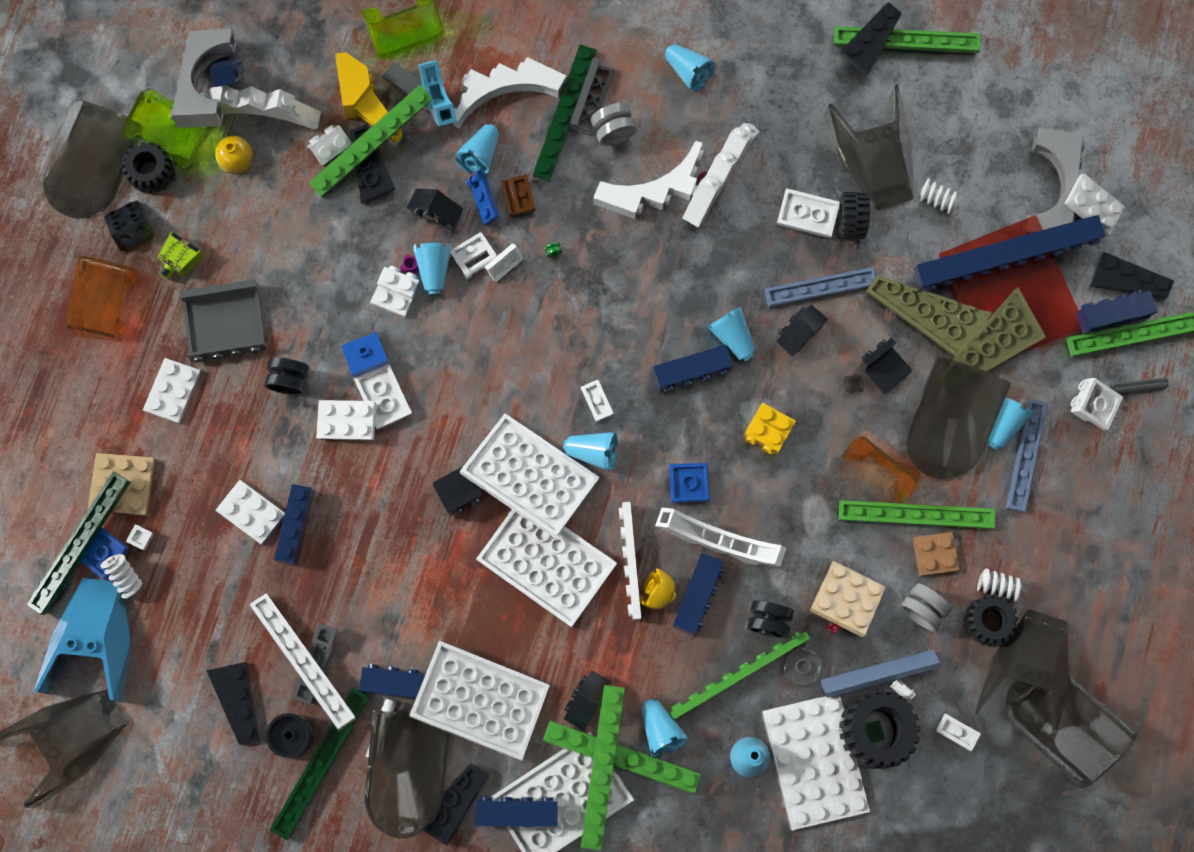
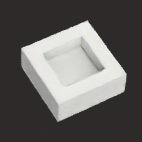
(140, 537)

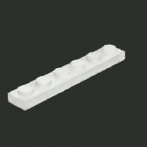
(629, 553)

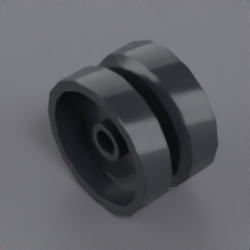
(286, 376)
(770, 619)
(301, 738)

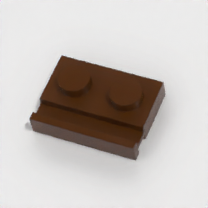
(518, 195)

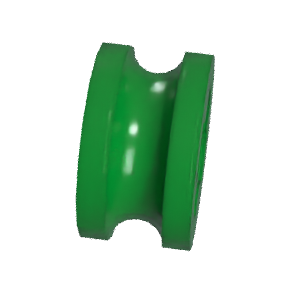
(553, 249)

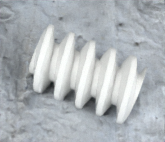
(939, 196)
(123, 573)
(1000, 584)

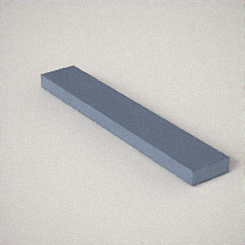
(819, 287)
(1026, 457)
(880, 673)

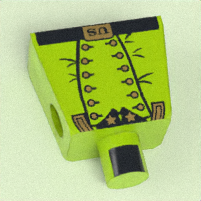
(178, 256)

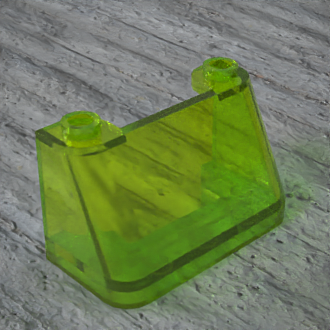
(403, 29)
(152, 122)

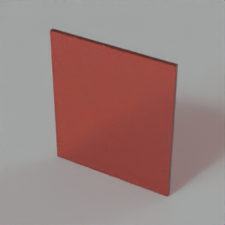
(1038, 281)

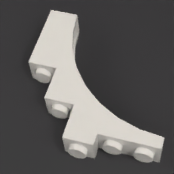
(503, 80)
(273, 104)
(719, 172)
(657, 193)
(718, 540)

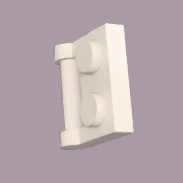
(470, 251)

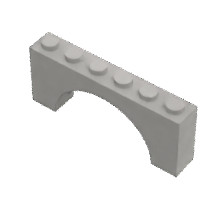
(201, 50)
(1064, 152)

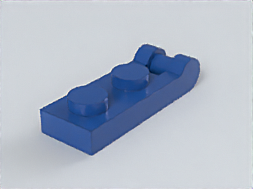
(483, 197)

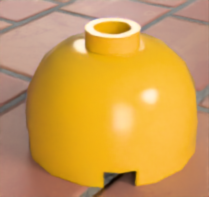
(234, 154)
(658, 590)

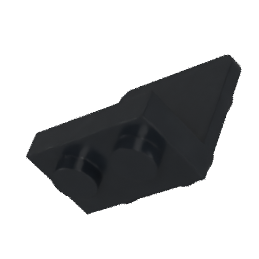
(128, 225)
(885, 366)
(457, 492)

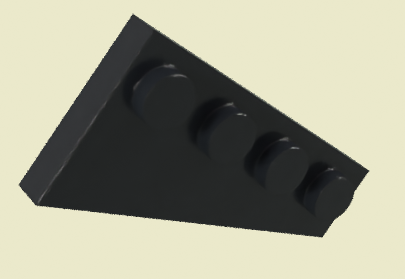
(871, 39)
(372, 172)
(1125, 276)
(236, 698)
(456, 802)

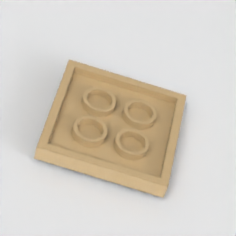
(135, 469)
(847, 599)

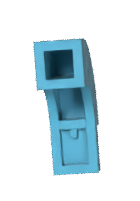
(441, 106)

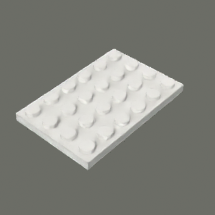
(529, 475)
(551, 571)
(479, 700)
(811, 763)
(567, 780)

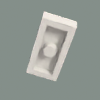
(504, 262)
(597, 401)
(957, 732)

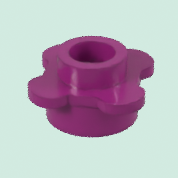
(409, 260)

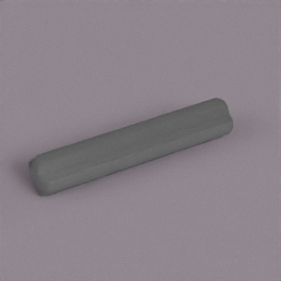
(1140, 385)

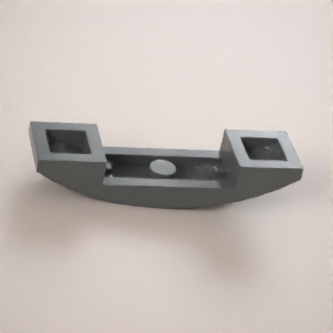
(320, 651)

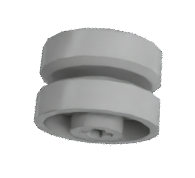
(614, 124)
(925, 607)

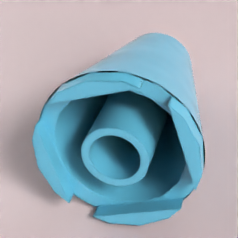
(690, 66)
(478, 150)
(432, 265)
(734, 333)
(1008, 423)
(593, 449)
(661, 729)
(742, 760)

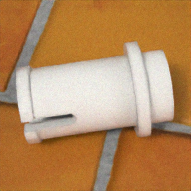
(903, 690)

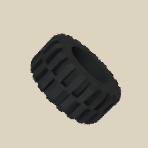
(903, 724)

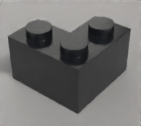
(435, 206)
(801, 329)
(585, 700)

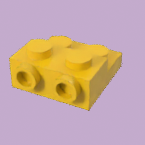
(769, 429)

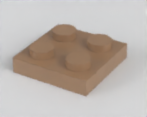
(935, 554)

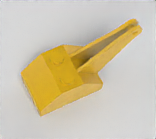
(358, 92)

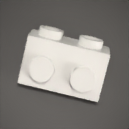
(329, 144)

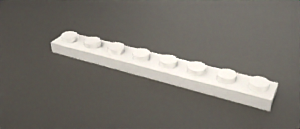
(302, 662)

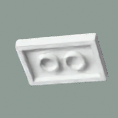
(1090, 200)
(808, 213)
(384, 389)
(172, 391)
(346, 420)
(251, 512)

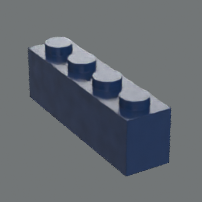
(227, 72)
(1116, 312)
(692, 368)
(294, 525)
(697, 594)
(390, 681)
(516, 812)

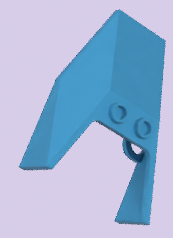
(93, 627)

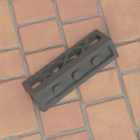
(586, 93)

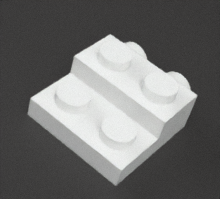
(395, 291)
(1096, 403)

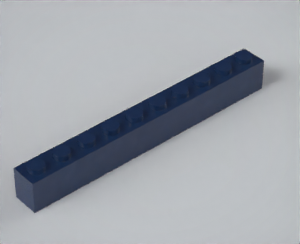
(1009, 252)

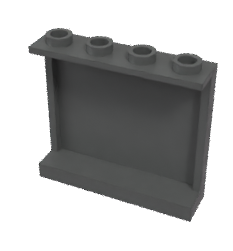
(223, 320)

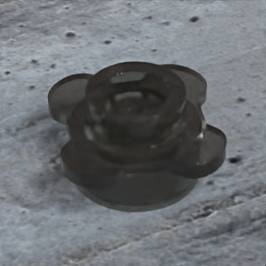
(853, 388)

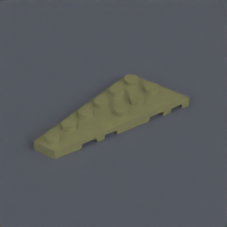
(935, 316)
(1003, 334)

